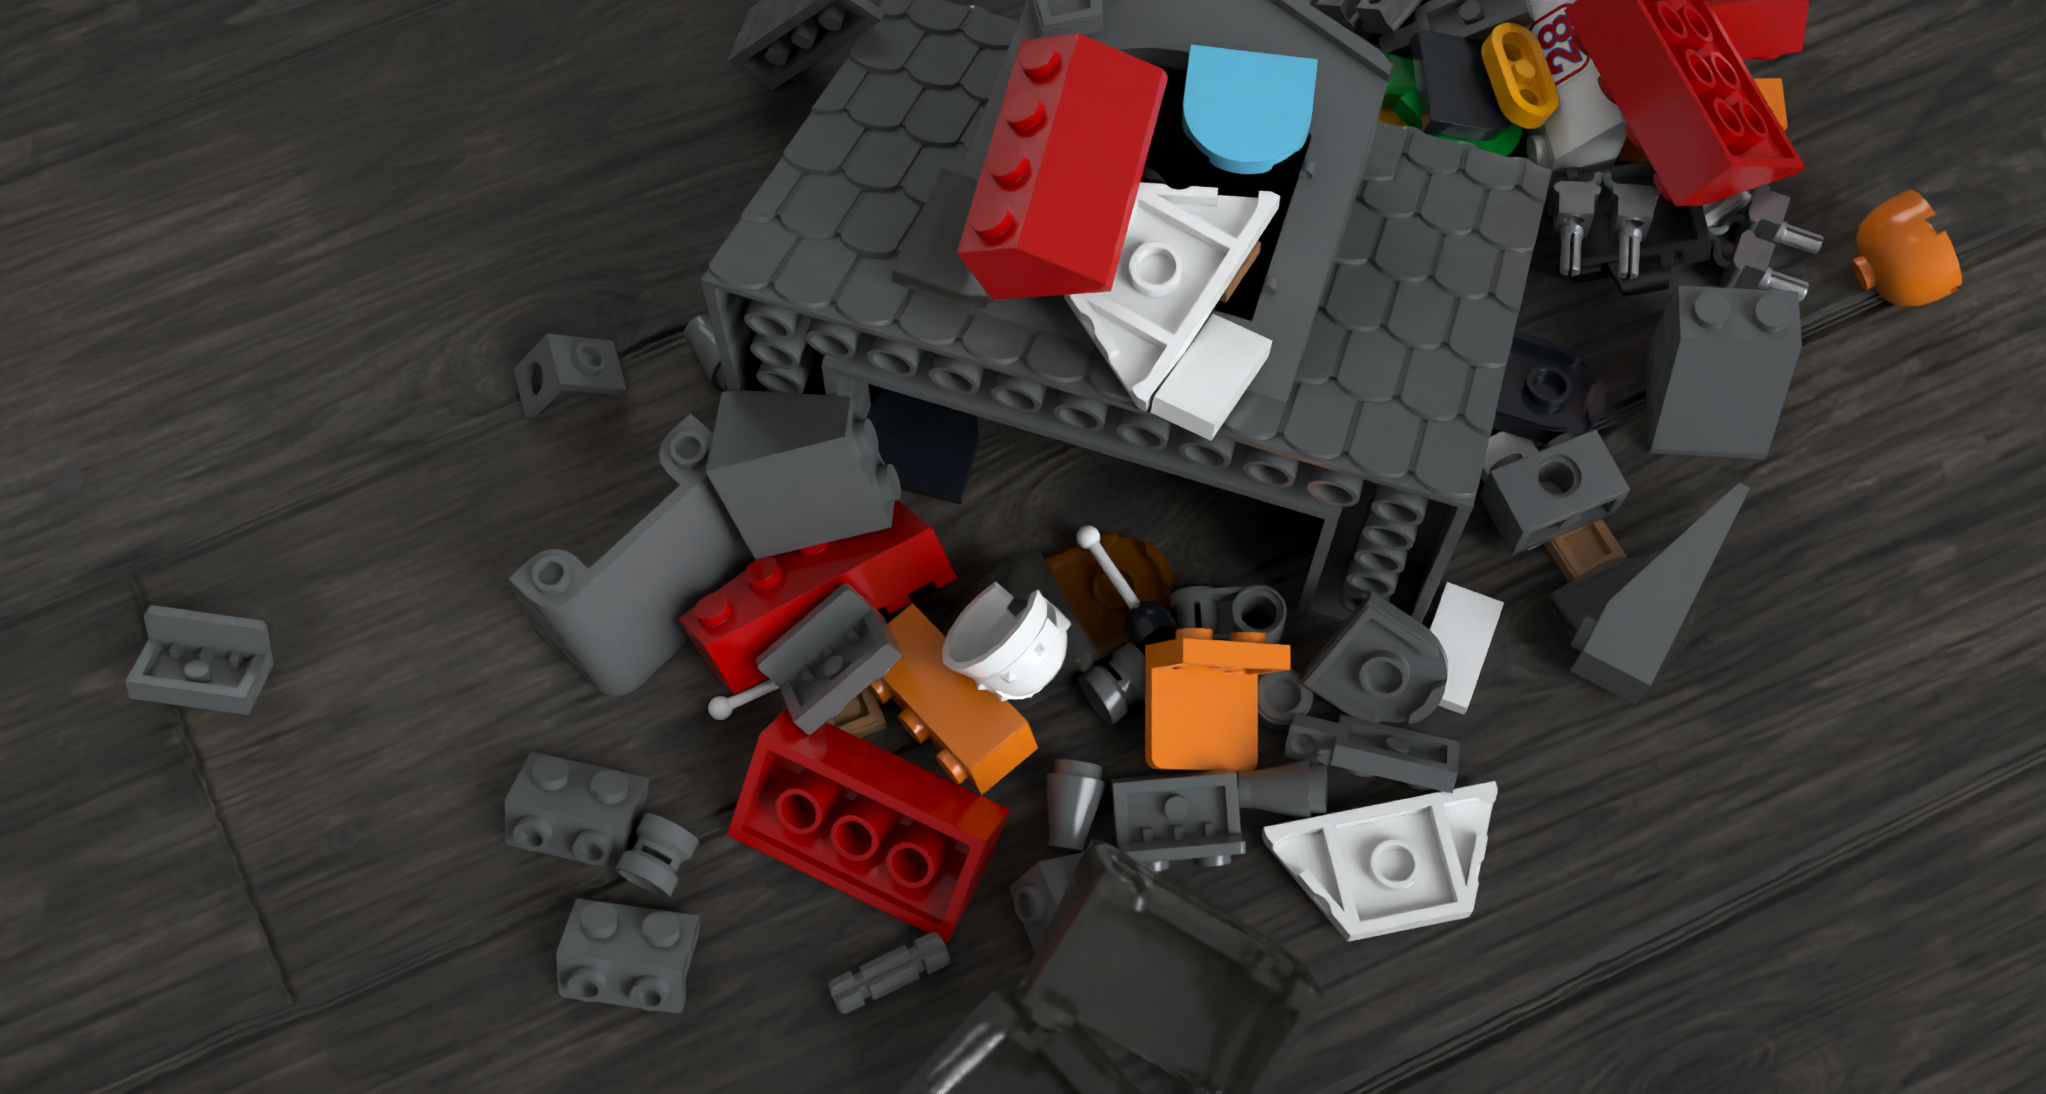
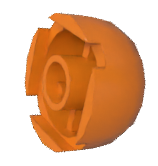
(1904, 253)

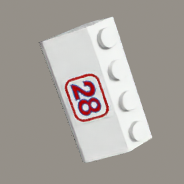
(1586, 125)

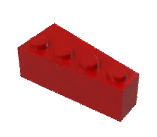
(781, 589)

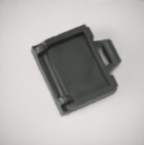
(1674, 237)

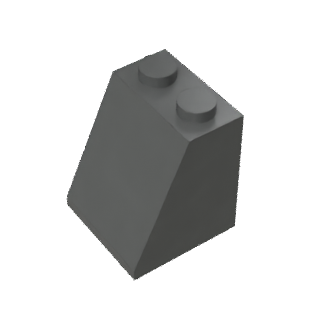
(1720, 371)
(799, 470)

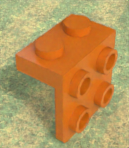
(1206, 699)

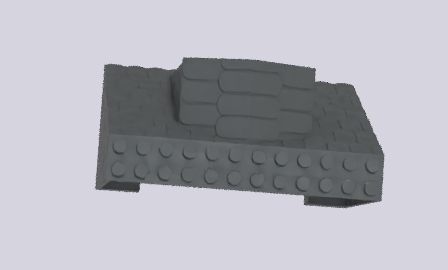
(1379, 300)

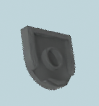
(1380, 666)

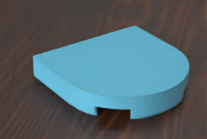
(1247, 106)

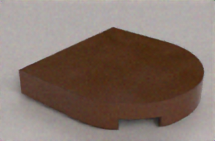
(1095, 597)

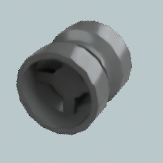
(1116, 684)
(657, 855)

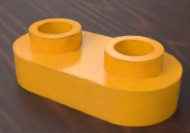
(1520, 75)

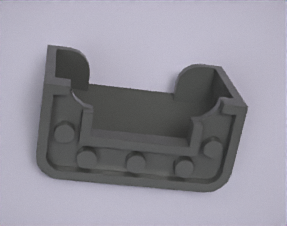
(624, 610)

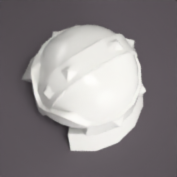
(1005, 651)

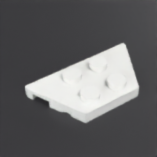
(1169, 279)
(1390, 861)

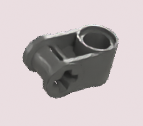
(1226, 607)

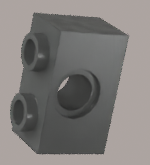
(1530, 514)

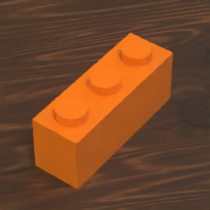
(970, 727)

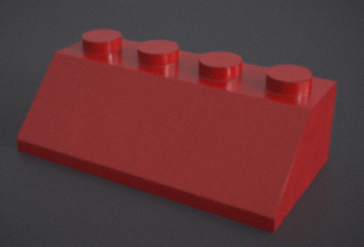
(1062, 169)
(867, 823)

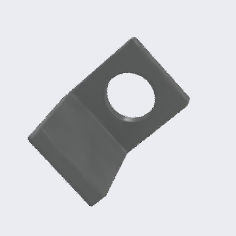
(568, 365)

